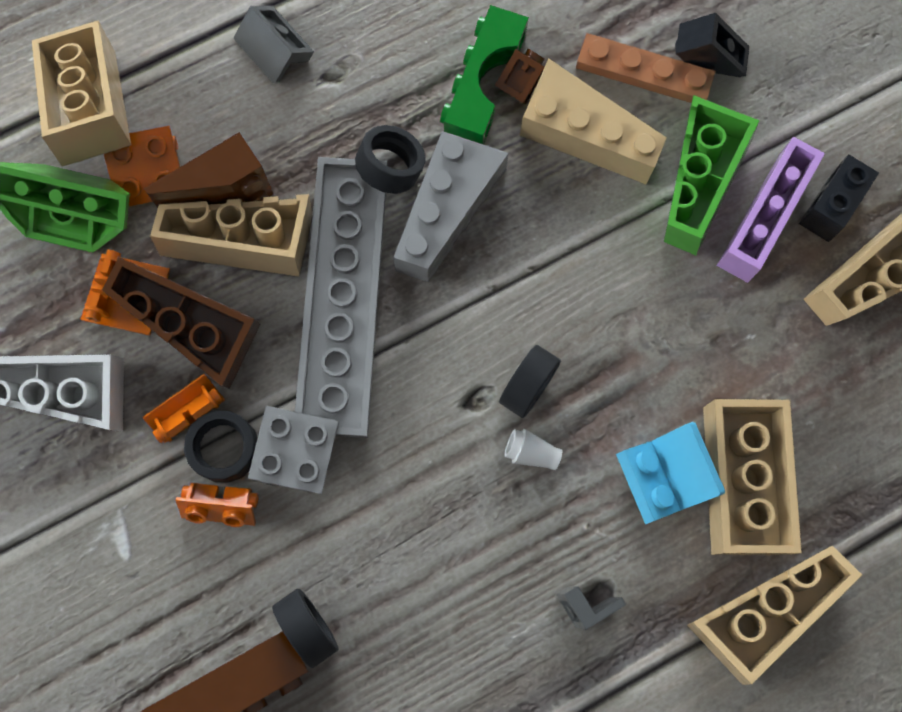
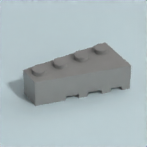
(450, 194)

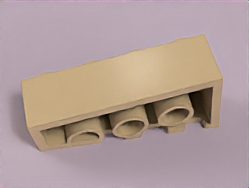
(863, 279)
(769, 618)

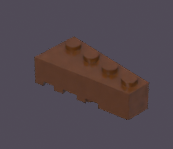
(195, 325)
(241, 681)

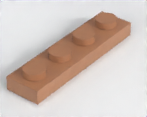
(644, 69)

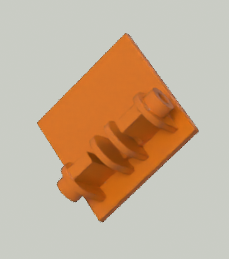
(143, 162)
(103, 309)

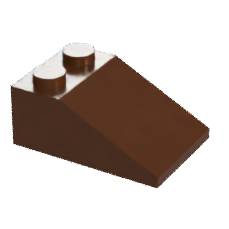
(215, 177)

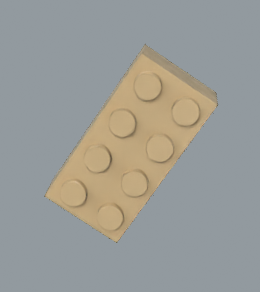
(79, 94)
(756, 465)

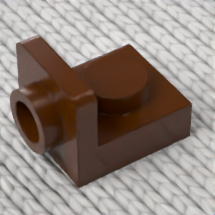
(521, 75)

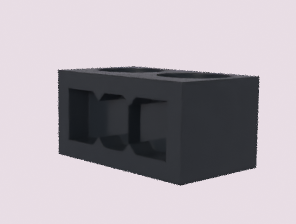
(839, 198)

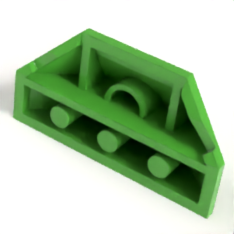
(62, 205)

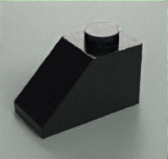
(712, 45)

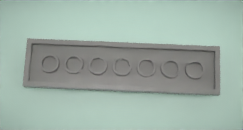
(341, 298)

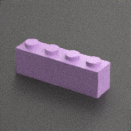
(770, 210)

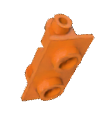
(183, 409)
(200, 504)

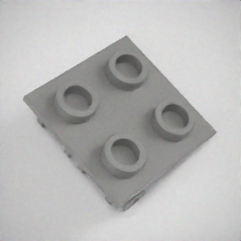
(293, 450)

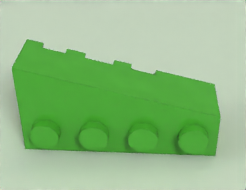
(708, 162)

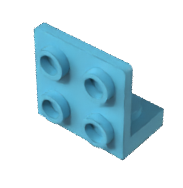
(670, 473)

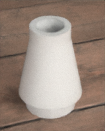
(530, 450)

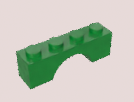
(497, 39)

